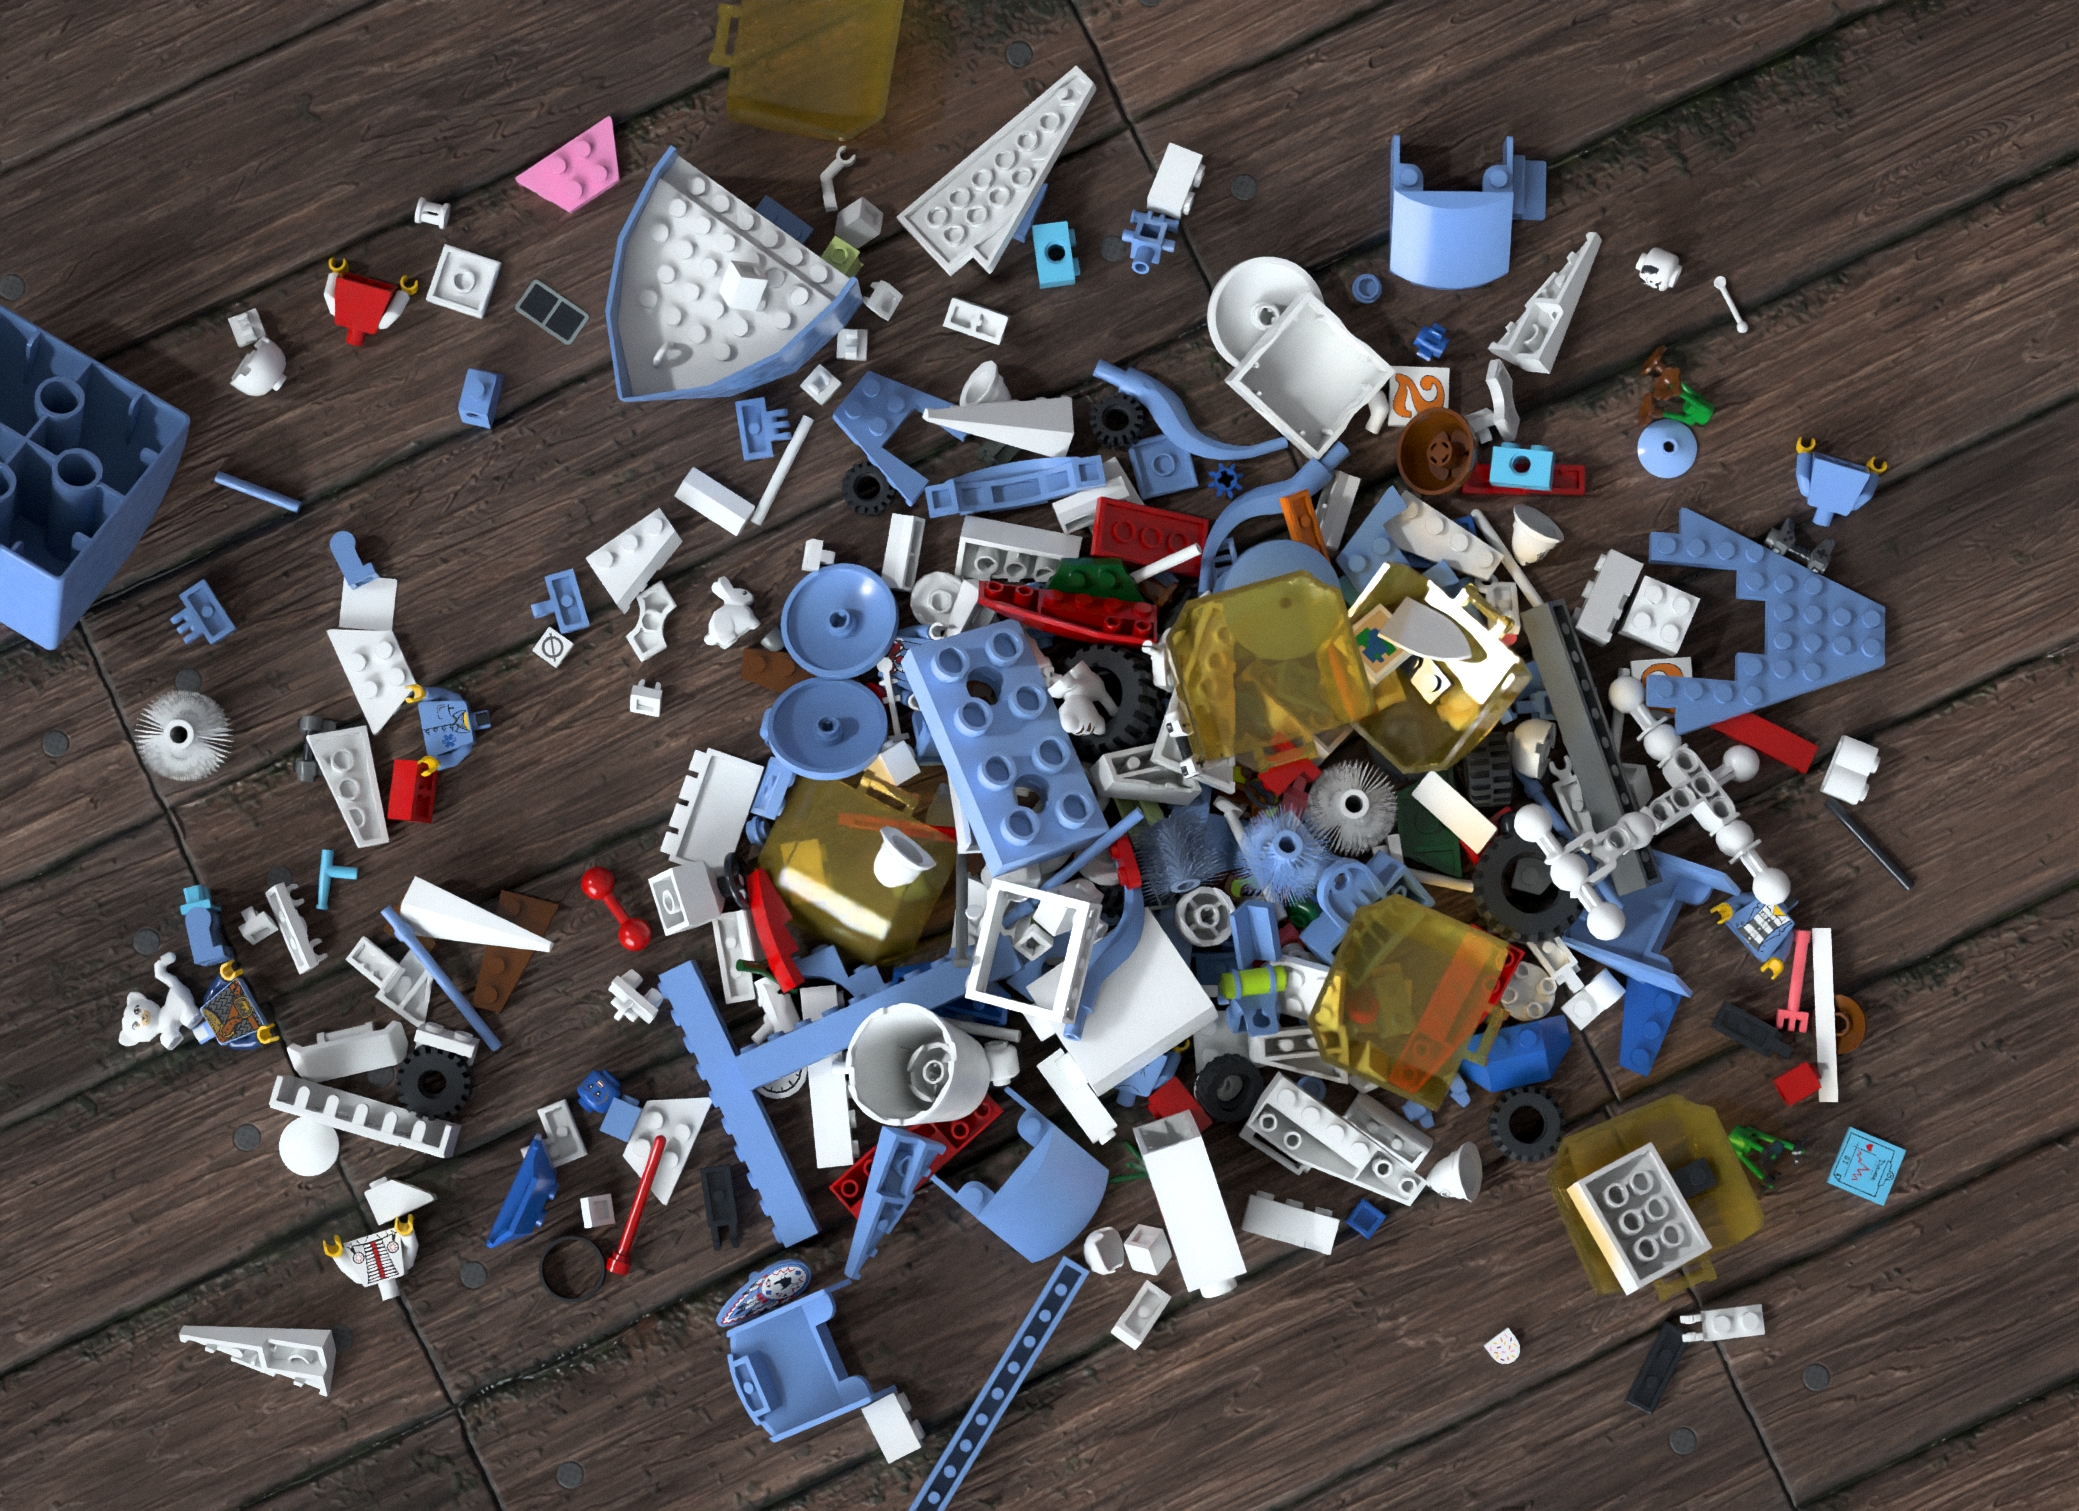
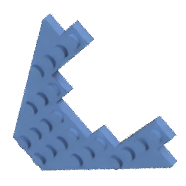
(1812, 627)

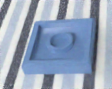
(1161, 467)

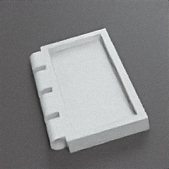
(715, 810)

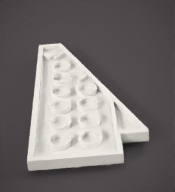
(990, 191)

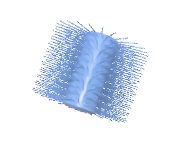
(1281, 856)

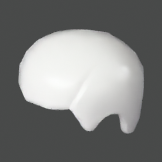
(1104, 1250)

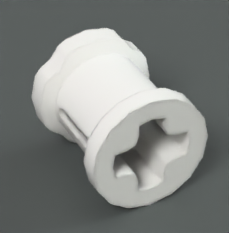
(422, 213)

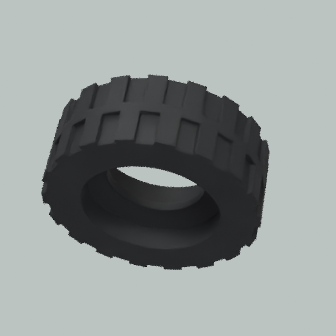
(1215, 1073)

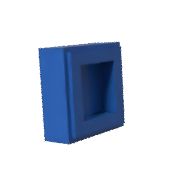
(1365, 1218)

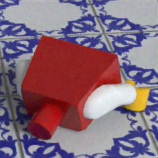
(362, 302)

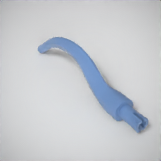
(1173, 418)
(1265, 501)
(1108, 956)

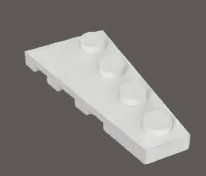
(1435, 537)

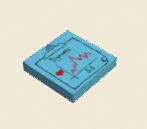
(1866, 1166)

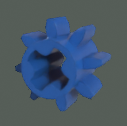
(1431, 341)
(1229, 472)

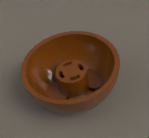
(1426, 445)

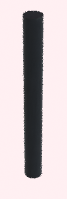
(1869, 843)

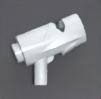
(778, 1008)

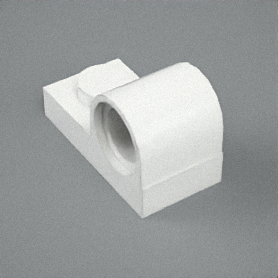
(1593, 999)
(1140, 1315)

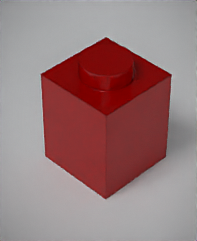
(1797, 1082)

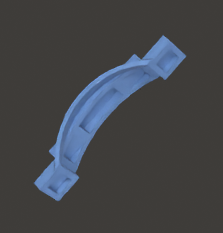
(1015, 485)

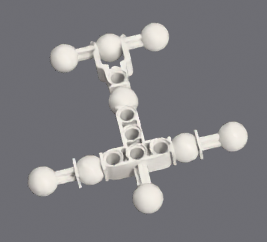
(1637, 829)

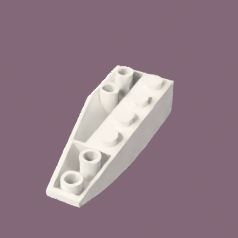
(1329, 1143)

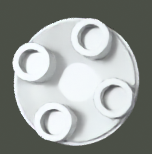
(1529, 993)
(308, 1147)

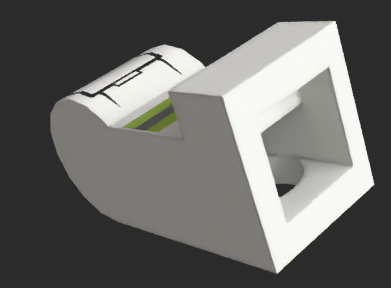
(1038, 938)

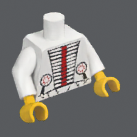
(378, 1257)

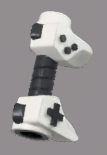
(1177, 728)

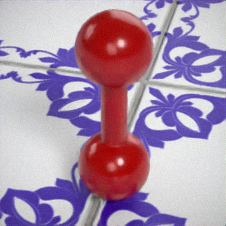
(598, 885)

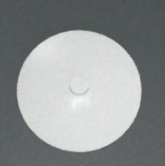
(1250, 302)

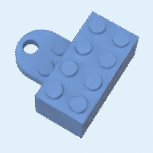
(1359, 887)

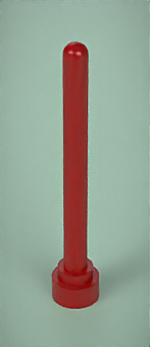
(620, 1260)

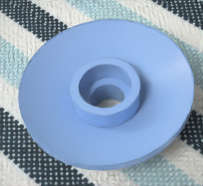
(1664, 463)

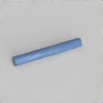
(258, 491)

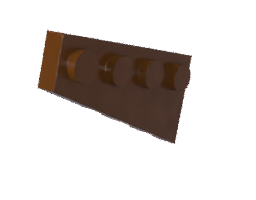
(774, 670)
(505, 965)

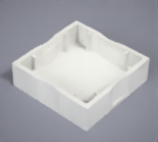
(1309, 375)

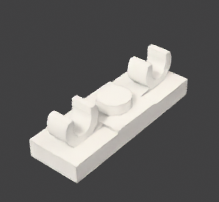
(293, 927)

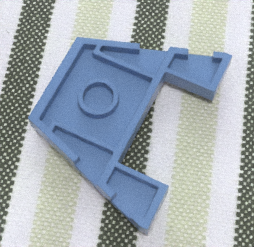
(1373, 547)

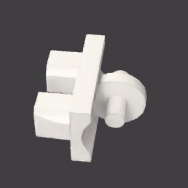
(630, 1002)

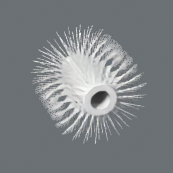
(172, 733)
(1362, 801)

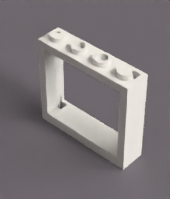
(1075, 962)

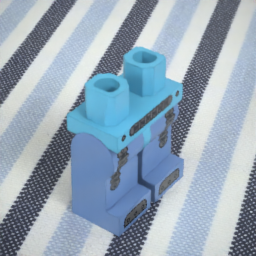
(204, 927)

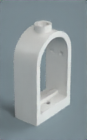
(1081, 1103)

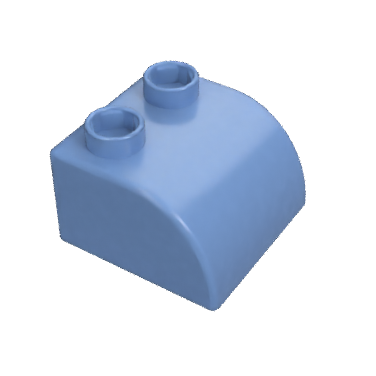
(77, 476)

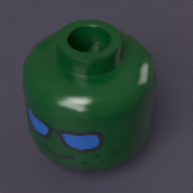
(1305, 911)

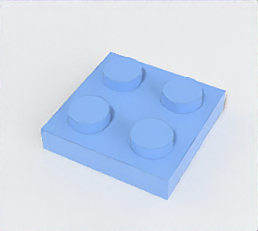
(772, 788)

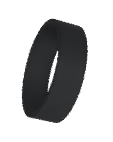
(542, 1275)

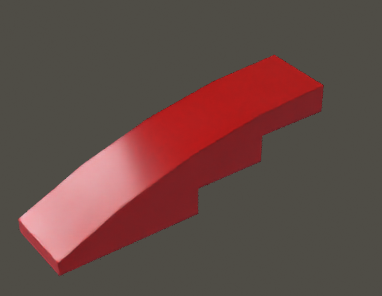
(1567, 481)
(1768, 740)
(769, 919)

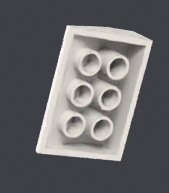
(1639, 1218)

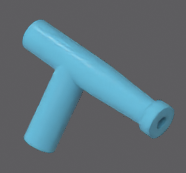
(327, 871)

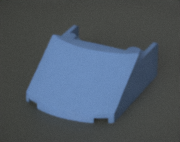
(1450, 235)
(1649, 920)
(1045, 1197)
(792, 1370)

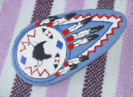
(765, 1291)

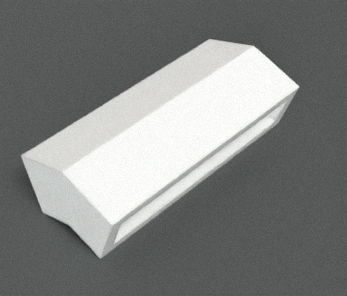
(715, 501)
(1335, 506)
(1080, 509)
(902, 552)

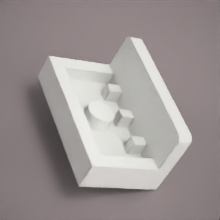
(456, 1042)

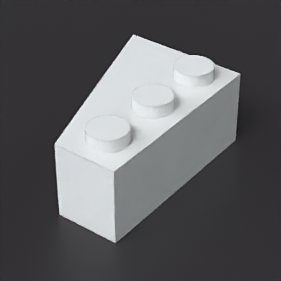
(634, 557)
(1605, 597)
(1134, 777)
(1294, 1051)

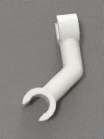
(827, 176)

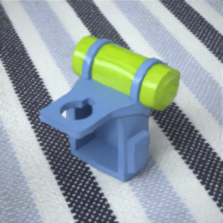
(1253, 999)

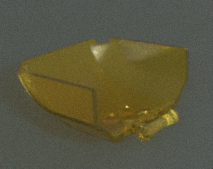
(809, 64)
(1267, 668)
(1437, 736)
(825, 861)
(1408, 999)
(1680, 1136)

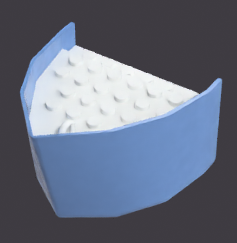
(665, 301)

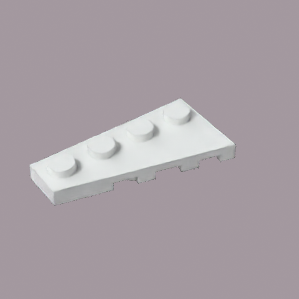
(351, 775)

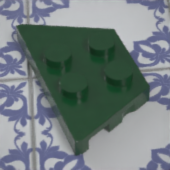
(1095, 578)
(1424, 835)

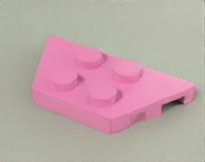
(577, 169)

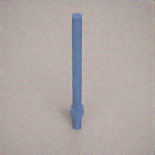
(1534, 791)
(1029, 905)
(404, 932)

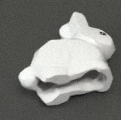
(733, 617)

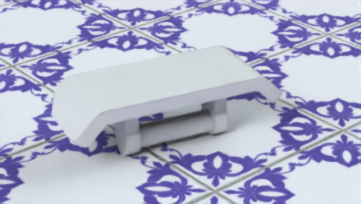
(350, 1052)

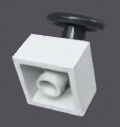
(696, 894)

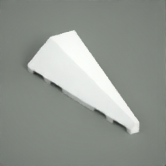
(1539, 332)
(1033, 425)
(968, 613)
(446, 916)
(296, 1353)

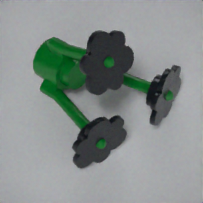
(1745, 1140)

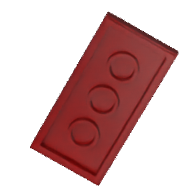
(1146, 534)

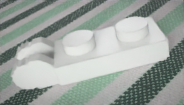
(1726, 1323)

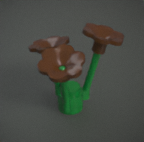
(1667, 385)

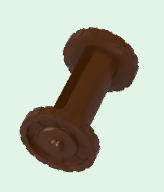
(1156, 591)

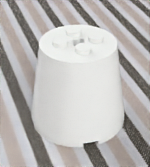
(915, 1067)

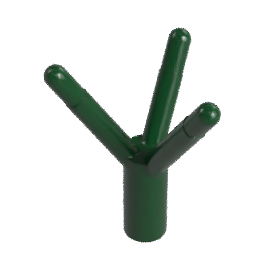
(758, 968)
(1143, 1174)

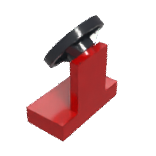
(1279, 778)

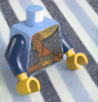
(232, 1013)

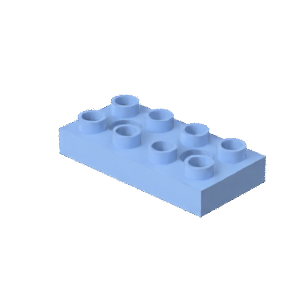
(1004, 746)

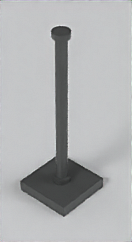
(941, 814)

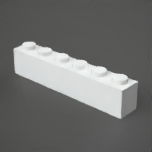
(829, 1091)

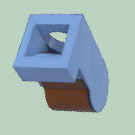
(346, 552)

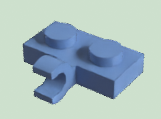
(564, 601)
(1210, 969)

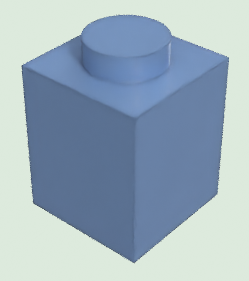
(622, 1117)

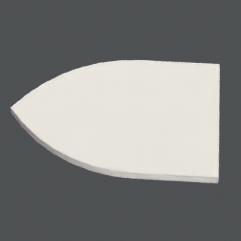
(1425, 633)

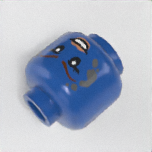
(598, 1091)

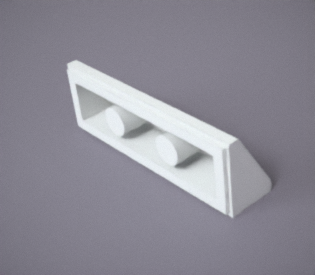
(1455, 812)
(1388, 1130)

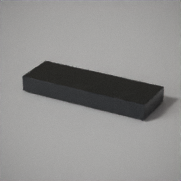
(1657, 1368)

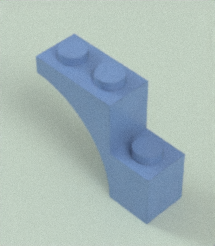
(828, 966)

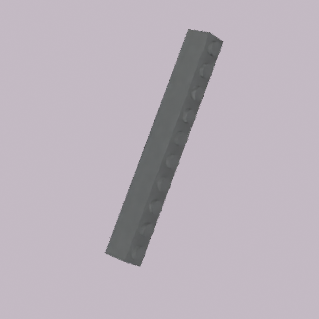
(1586, 735)

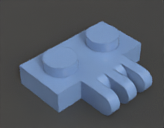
(759, 428)
(203, 615)

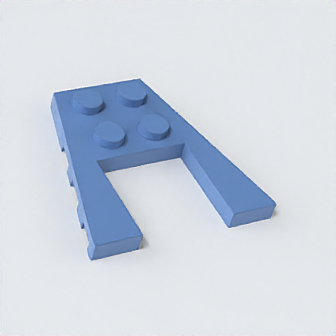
(875, 414)

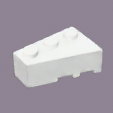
(1290, 1222)

